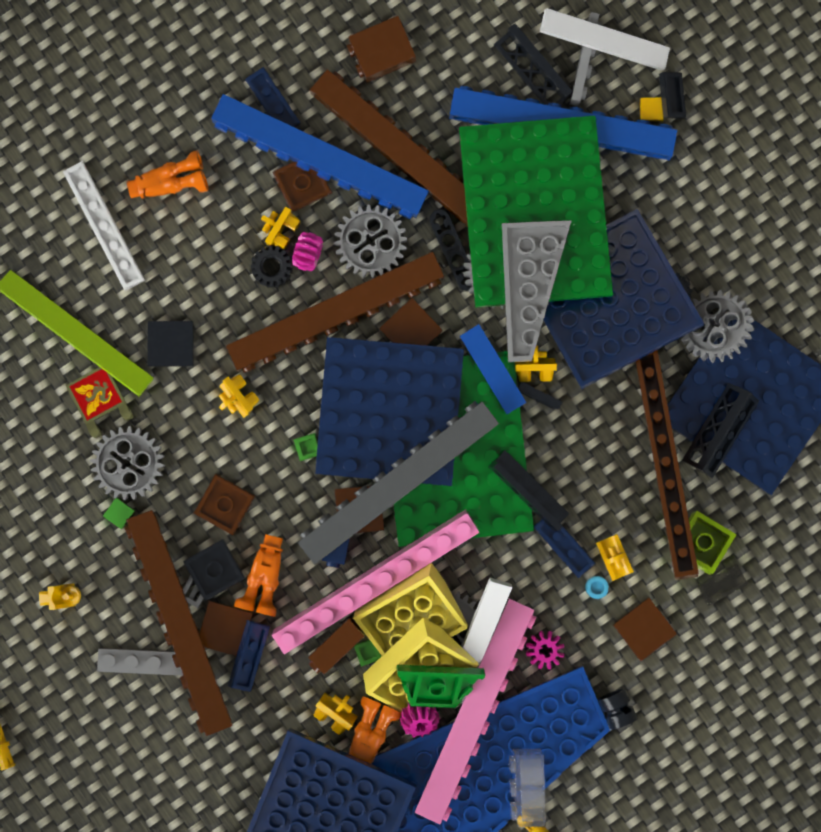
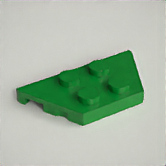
(437, 685)

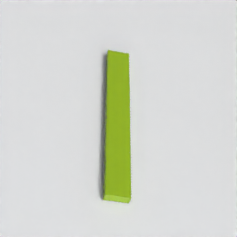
(75, 333)

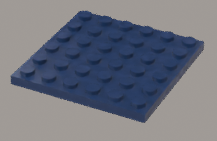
(641, 316)
(383, 404)
(782, 421)
(328, 791)

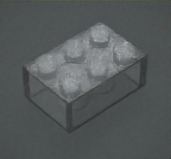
(527, 787)

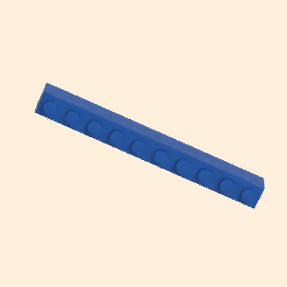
(612, 132)
(319, 156)

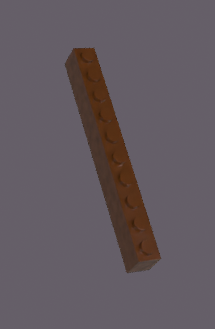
(391, 142)
(335, 312)
(666, 467)
(179, 622)

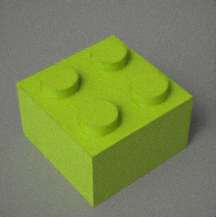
(709, 541)

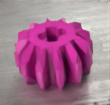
(307, 251)
(539, 655)
(419, 720)

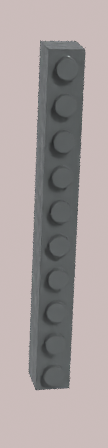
(398, 482)

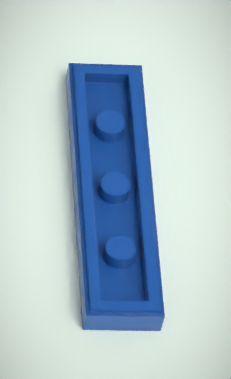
(492, 369)

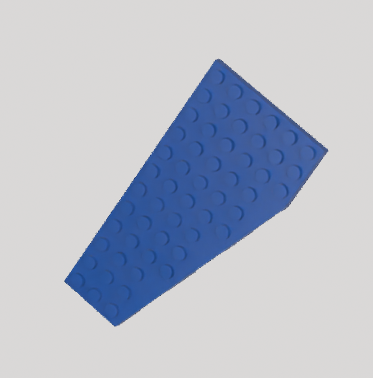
(553, 716)

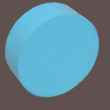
(596, 587)

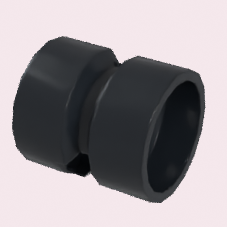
(617, 709)

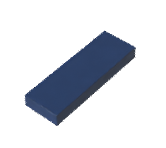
(271, 97)
(566, 548)
(248, 656)

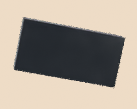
(672, 95)
(539, 396)

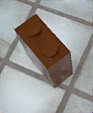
(381, 49)
(336, 646)

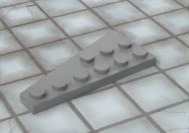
(530, 268)

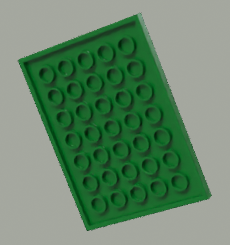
(536, 176)
(474, 485)

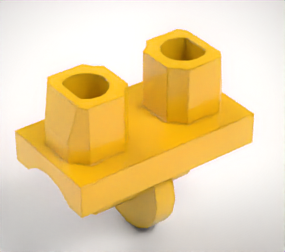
(287, 220)
(540, 363)
(233, 398)
(614, 557)
(60, 596)
(337, 710)

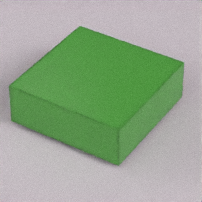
(306, 446)
(118, 513)
(367, 652)

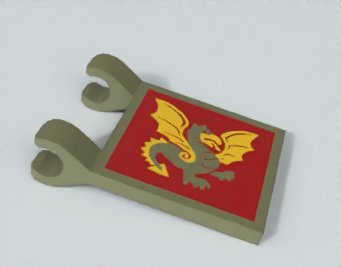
(96, 396)

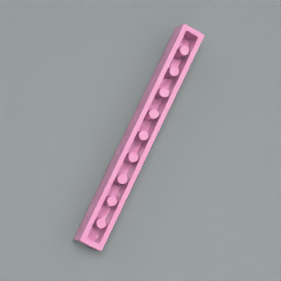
(375, 581)
(474, 713)

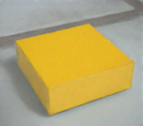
(651, 109)

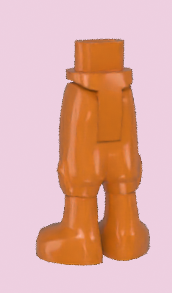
(164, 180)
(265, 573)
(367, 741)

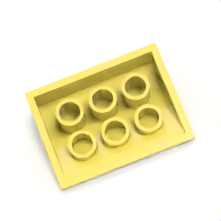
(405, 604)
(422, 646)

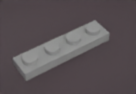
(583, 68)
(137, 661)

